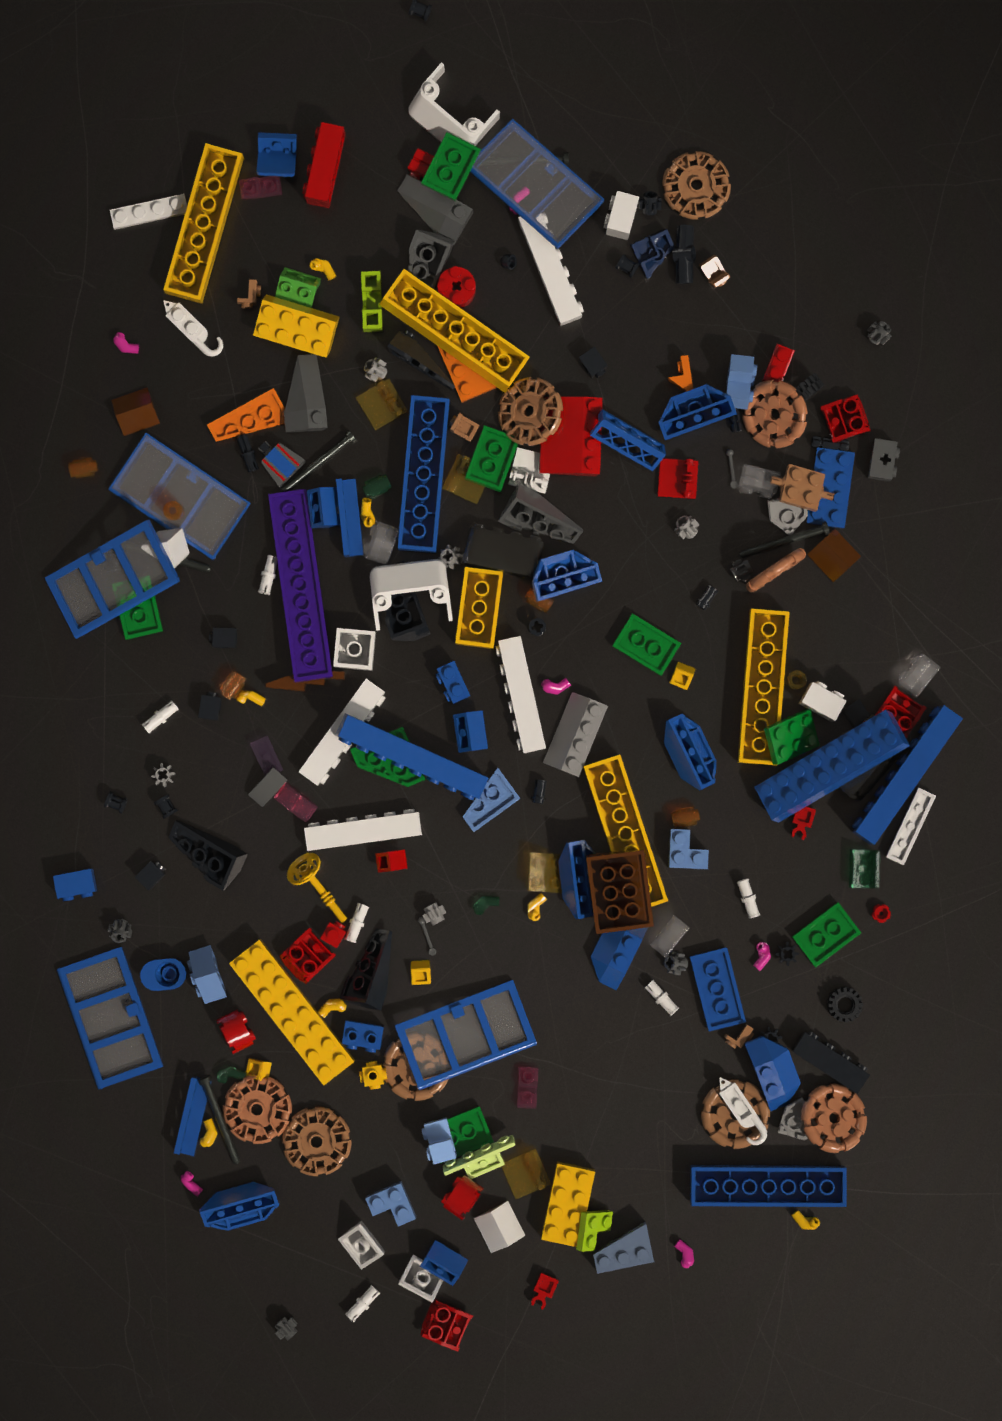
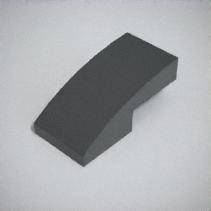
(267, 787)

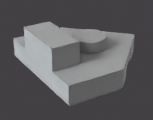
(786, 516)
(791, 1120)

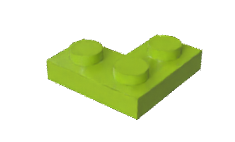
(590, 1224)

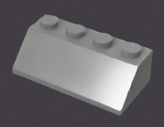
(575, 734)

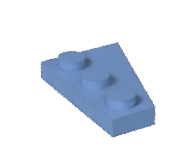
(494, 799)

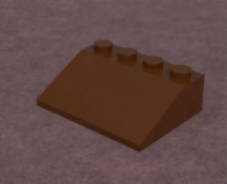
(619, 891)

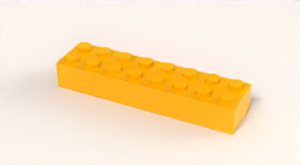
(203, 223)
(454, 330)
(762, 683)
(621, 817)
(292, 1012)

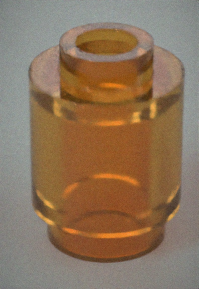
(83, 467)
(180, 511)
(543, 605)
(232, 685)
(685, 817)

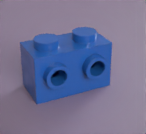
(325, 509)
(453, 682)
(470, 731)
(74, 884)
(362, 1035)
(444, 1263)

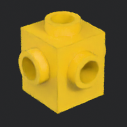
(376, 1068)

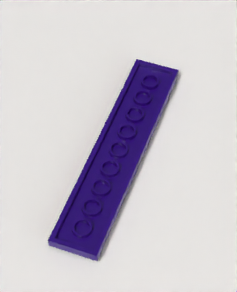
(300, 585)

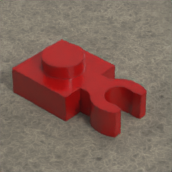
(803, 819)
(545, 1288)

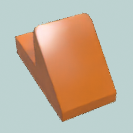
(684, 381)

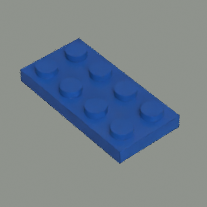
(838, 470)
(717, 989)

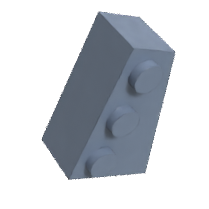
(625, 1251)

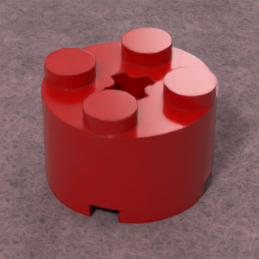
(461, 276)
(235, 1031)
(462, 1197)

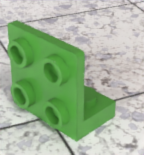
(297, 287)

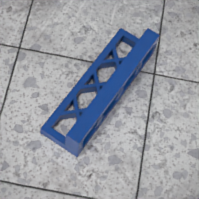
(630, 434)
(349, 517)
(191, 1118)

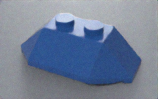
(695, 410)
(564, 574)
(690, 752)
(575, 878)
(614, 955)
(773, 1070)
(239, 1206)

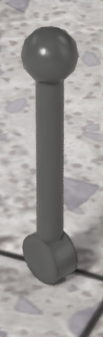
(733, 484)
(432, 951)

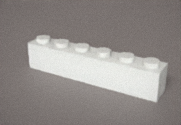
(553, 275)
(521, 694)
(330, 748)
(362, 831)

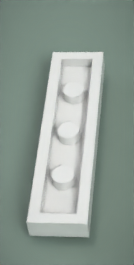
(148, 211)
(910, 826)

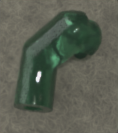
(484, 902)
(230, 1072)

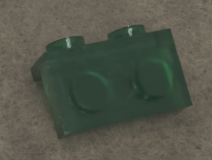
(864, 869)

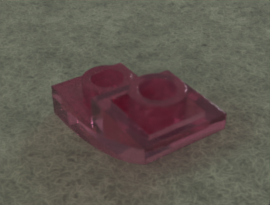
(260, 187)
(295, 802)
(527, 1088)

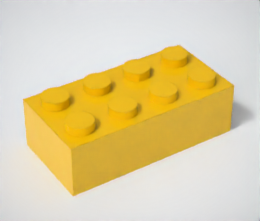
(296, 326)
(479, 608)
(567, 1200)

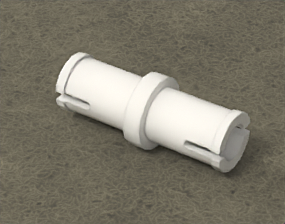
(268, 575)
(160, 716)
(748, 898)
(356, 922)
(662, 998)
(362, 1303)

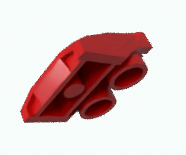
(845, 418)
(904, 709)
(306, 956)
(445, 1325)

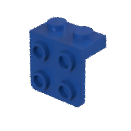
(276, 154)

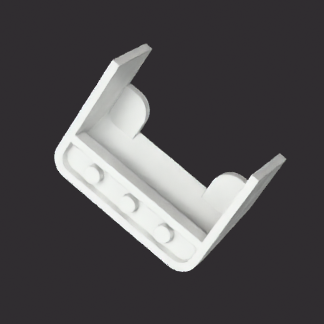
(438, 121)
(408, 578)

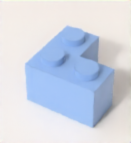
(440, 1141)

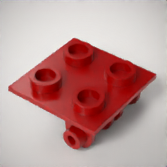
(678, 478)

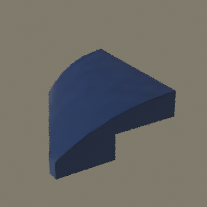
(652, 250)

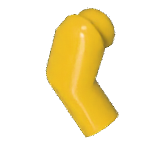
(323, 266)
(366, 513)
(251, 695)
(533, 908)
(332, 1004)
(210, 1135)
(806, 1223)

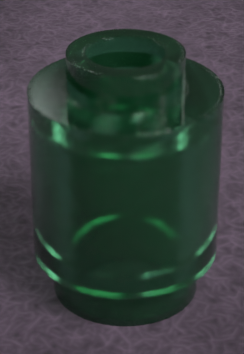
(376, 486)

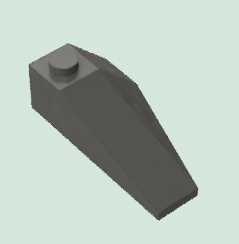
(437, 211)
(428, 256)
(305, 401)
(532, 512)

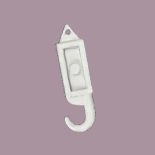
(191, 327)
(742, 1109)

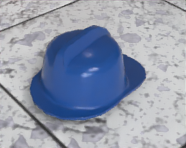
(163, 974)

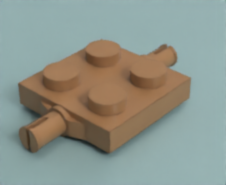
(802, 487)

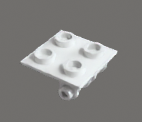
(526, 471)

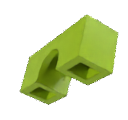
(371, 299)

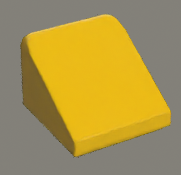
(682, 675)
(420, 972)
(258, 1067)

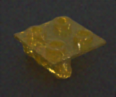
(382, 404)
(458, 485)
(544, 873)
(526, 1174)

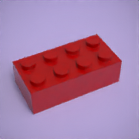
(325, 164)

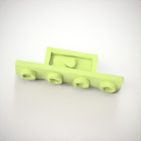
(481, 1160)

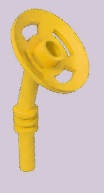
(309, 875)

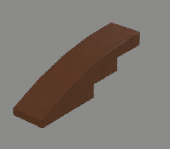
(288, 683)

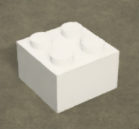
(622, 214)
(354, 649)
(822, 701)

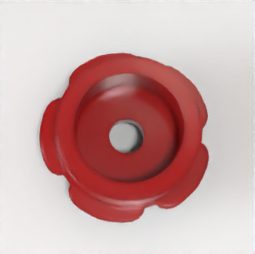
(876, 913)

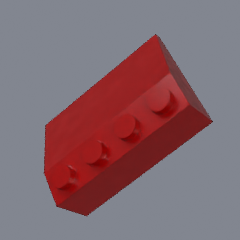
(571, 447)

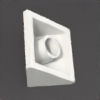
(174, 545)
(499, 1227)
(361, 1245)
(420, 1280)

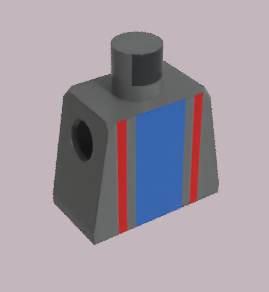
(280, 462)

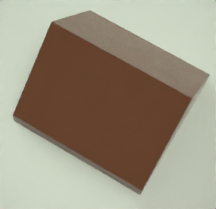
(135, 411)
(834, 555)

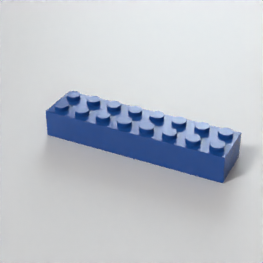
(423, 474)
(412, 756)
(832, 766)
(906, 775)
(768, 1185)

